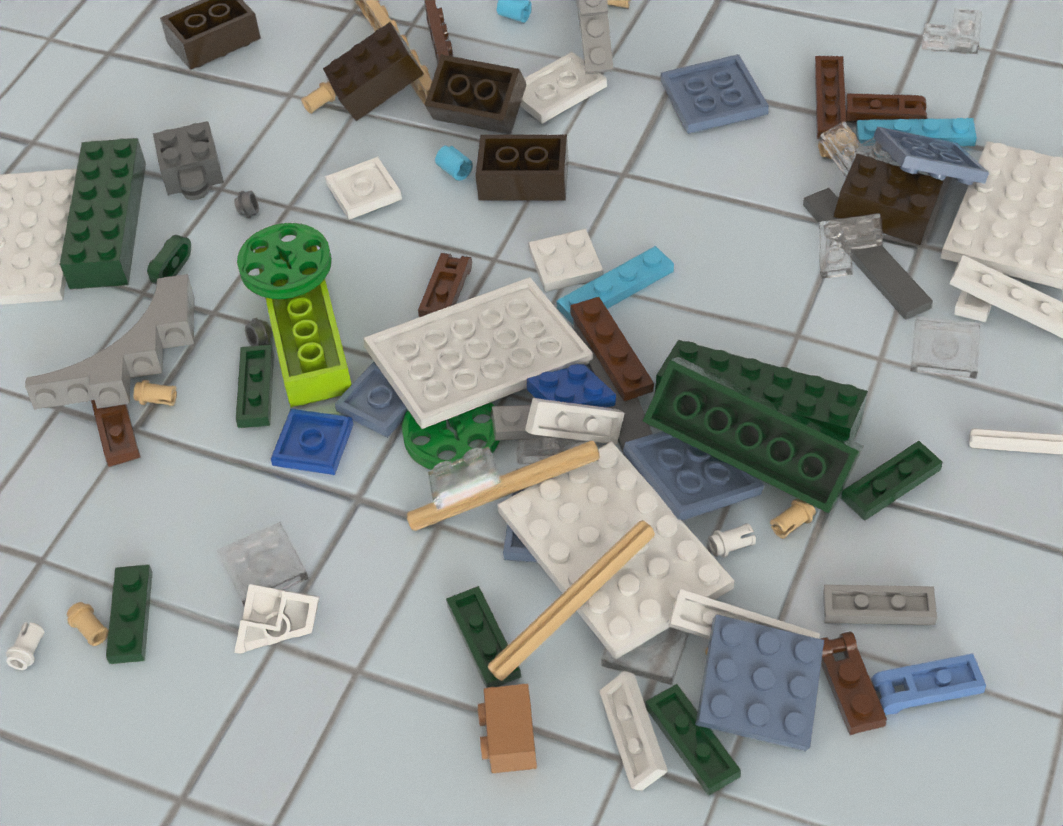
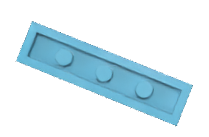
(953, 130)
(621, 281)

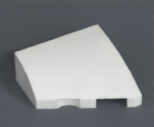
(274, 616)

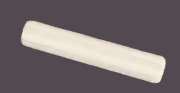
(1016, 441)

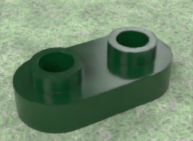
(170, 258)

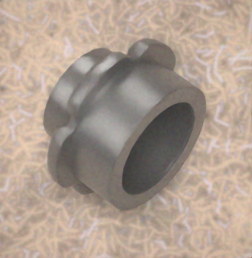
(246, 203)
(258, 332)

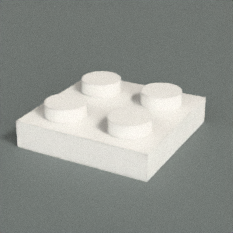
(363, 188)
(565, 260)

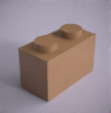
(509, 728)

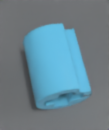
(515, 9)
(454, 162)

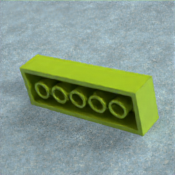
(308, 343)

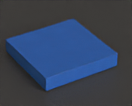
(312, 441)

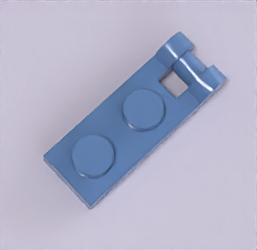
(929, 683)

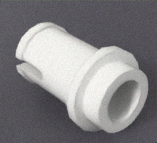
(724, 542)
(21, 654)

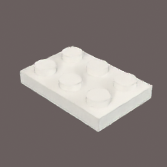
(559, 87)

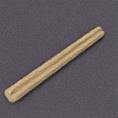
(510, 483)
(571, 600)

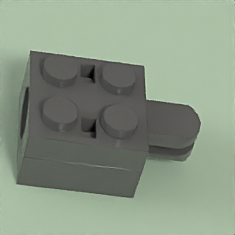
(188, 160)

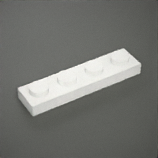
(1009, 295)
(696, 612)

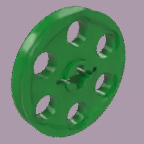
(277, 269)
(444, 440)

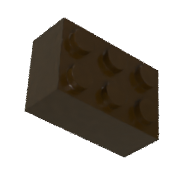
(209, 30)
(373, 71)
(475, 94)
(522, 168)
(899, 197)

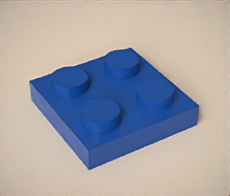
(572, 385)

